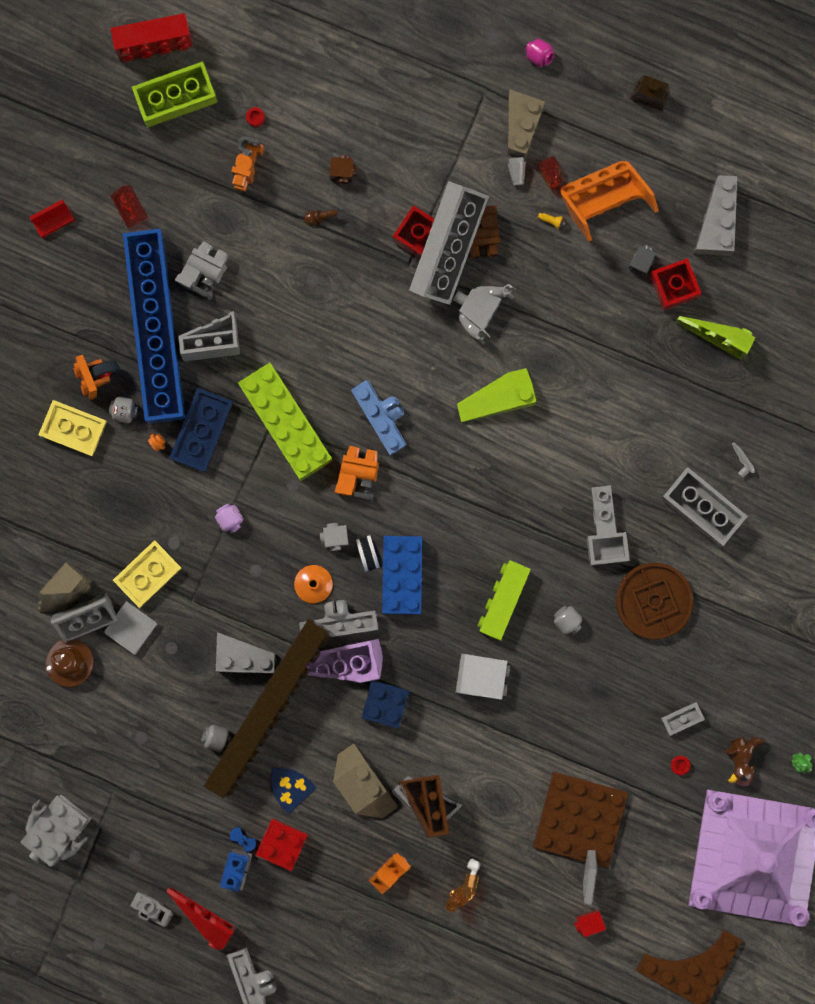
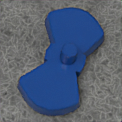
(248, 844)

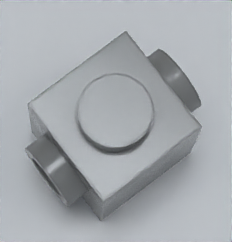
(334, 536)

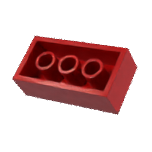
(151, 37)

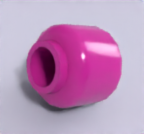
(539, 52)

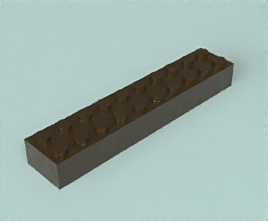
(266, 709)

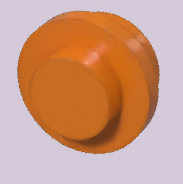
(157, 441)

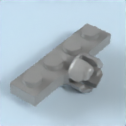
(344, 622)
(250, 984)

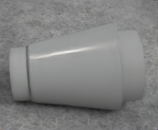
(517, 170)

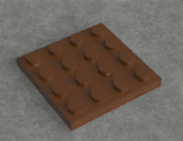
(580, 818)

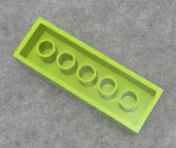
(285, 421)

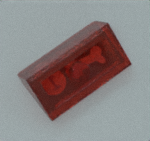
(128, 206)

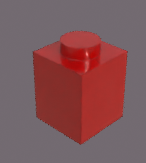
(589, 923)

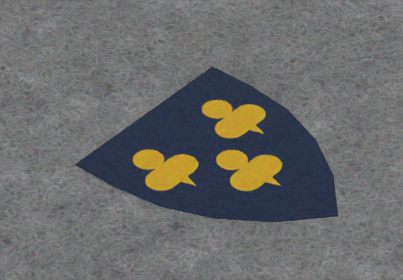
(290, 787)

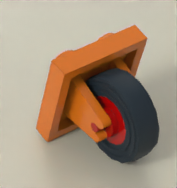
(93, 374)

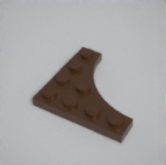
(694, 976)

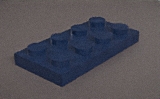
(201, 430)

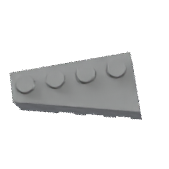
(718, 225)

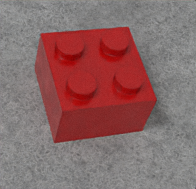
(414, 231)
(675, 284)
(282, 844)

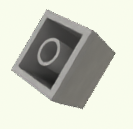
(482, 676)

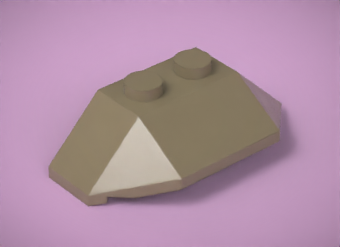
(361, 785)

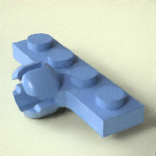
(381, 415)

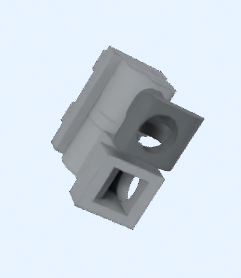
(202, 264)

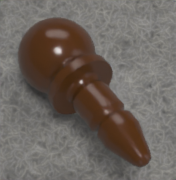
(313, 217)

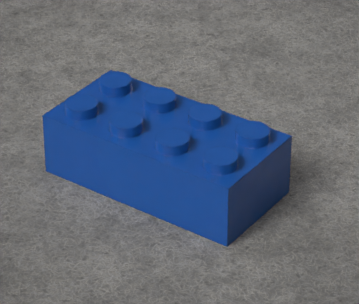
(402, 575)

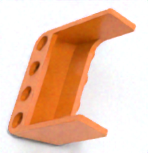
(604, 191)

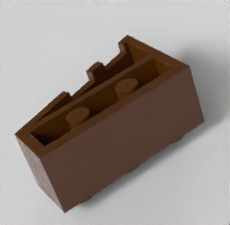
(427, 803)

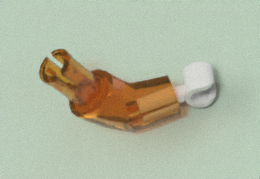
(465, 892)

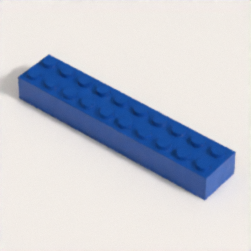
(154, 326)

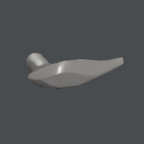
(748, 467)

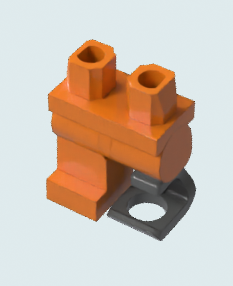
(245, 162)
(357, 468)

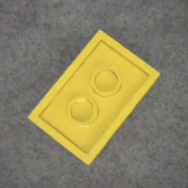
(72, 428)
(147, 574)

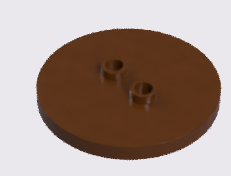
(654, 601)

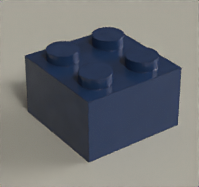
(385, 704)

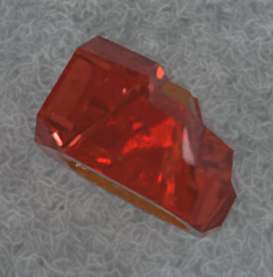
(551, 172)

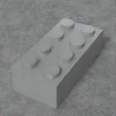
(704, 507)

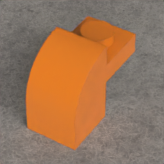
(389, 873)

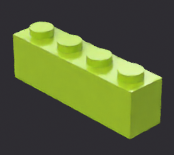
(504, 600)

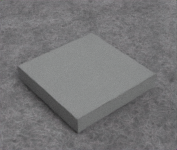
(131, 628)
(589, 876)

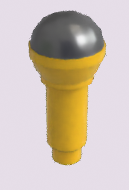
(558, 222)

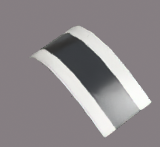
(367, 553)

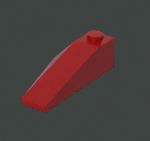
(210, 925)

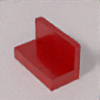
(52, 218)

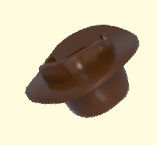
(69, 663)

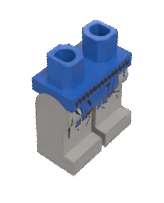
(234, 872)

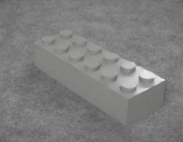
(449, 243)

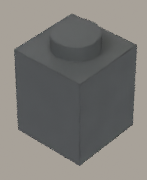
(642, 260)

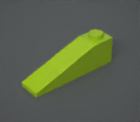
(503, 395)

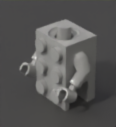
(56, 831)

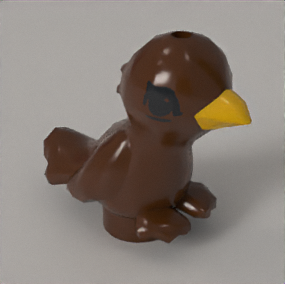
(741, 754)

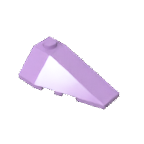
(352, 662)

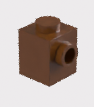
(342, 169)

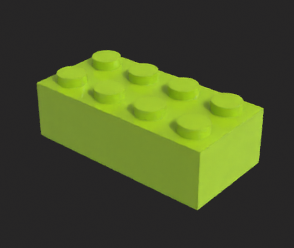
(174, 94)

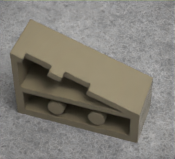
(523, 119)

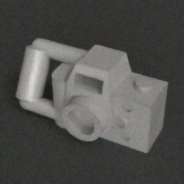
(152, 908)

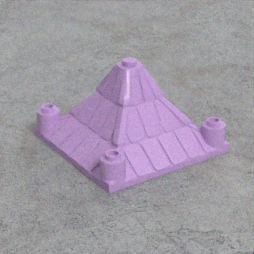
(754, 858)

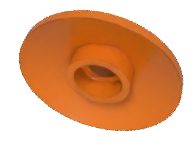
(313, 594)

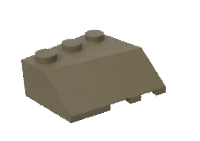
(63, 589)

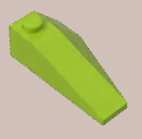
(728, 338)

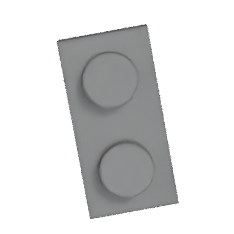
(682, 718)

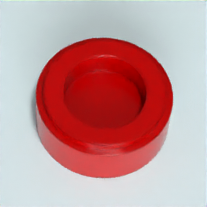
(255, 117)
(680, 765)

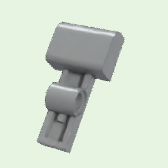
(608, 544)

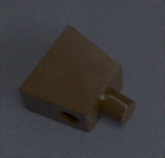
(651, 92)

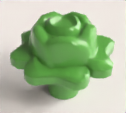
(802, 763)

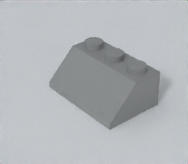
(84, 618)

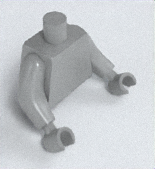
(480, 307)

